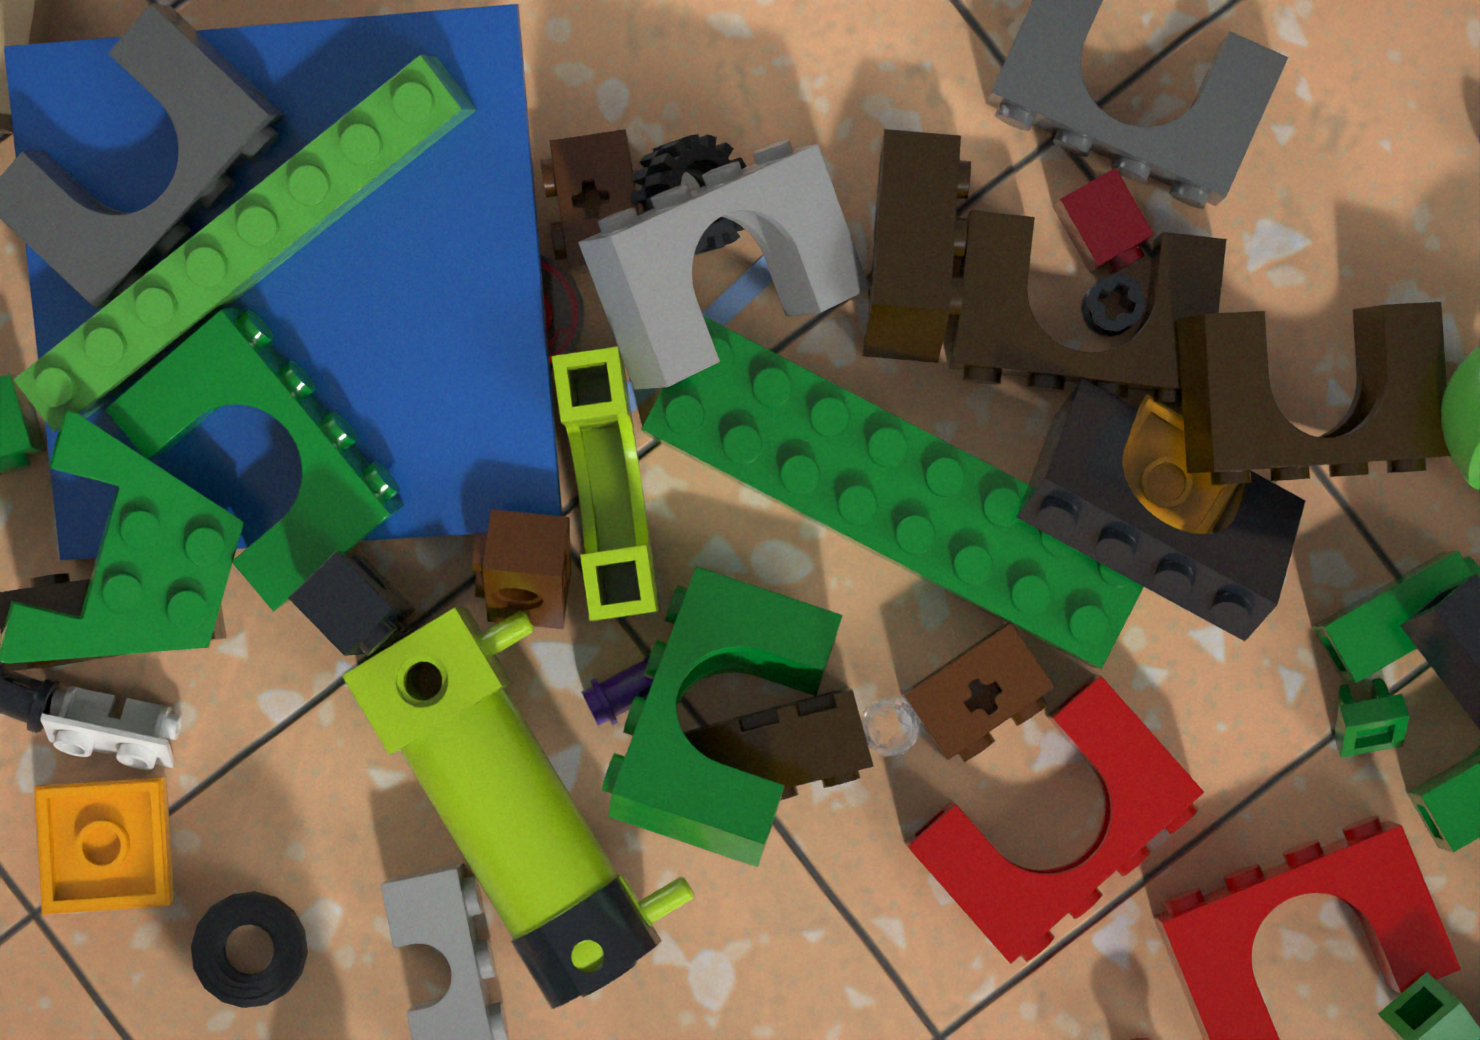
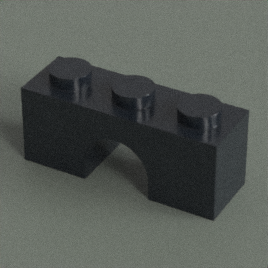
(354, 605)

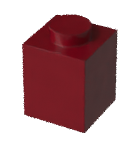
(1104, 223)

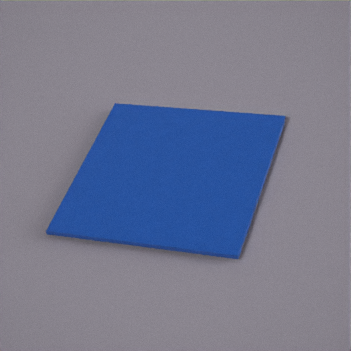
(402, 312)

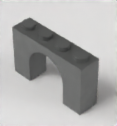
(217, 126)
(1191, 154)

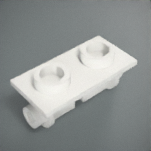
(134, 739)

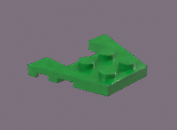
(155, 567)

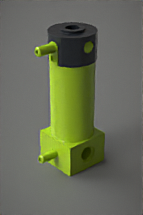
(508, 807)

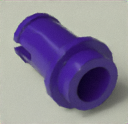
(617, 693)

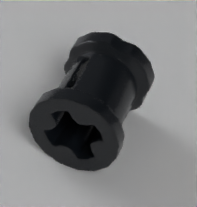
(1131, 299)
(25, 697)

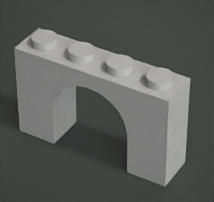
(647, 258)

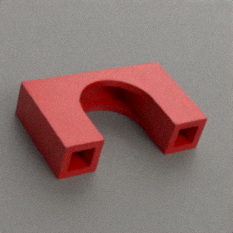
(1141, 796)
(1368, 870)

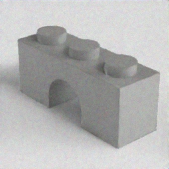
(439, 911)

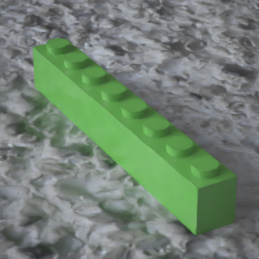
(247, 241)

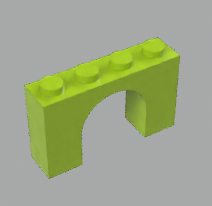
(609, 484)

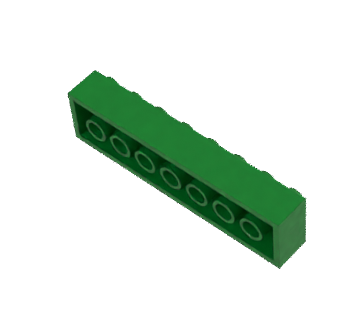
(890, 492)

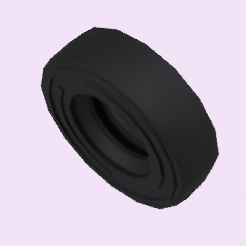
(210, 953)

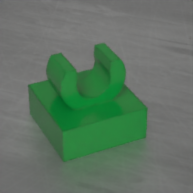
(1370, 723)

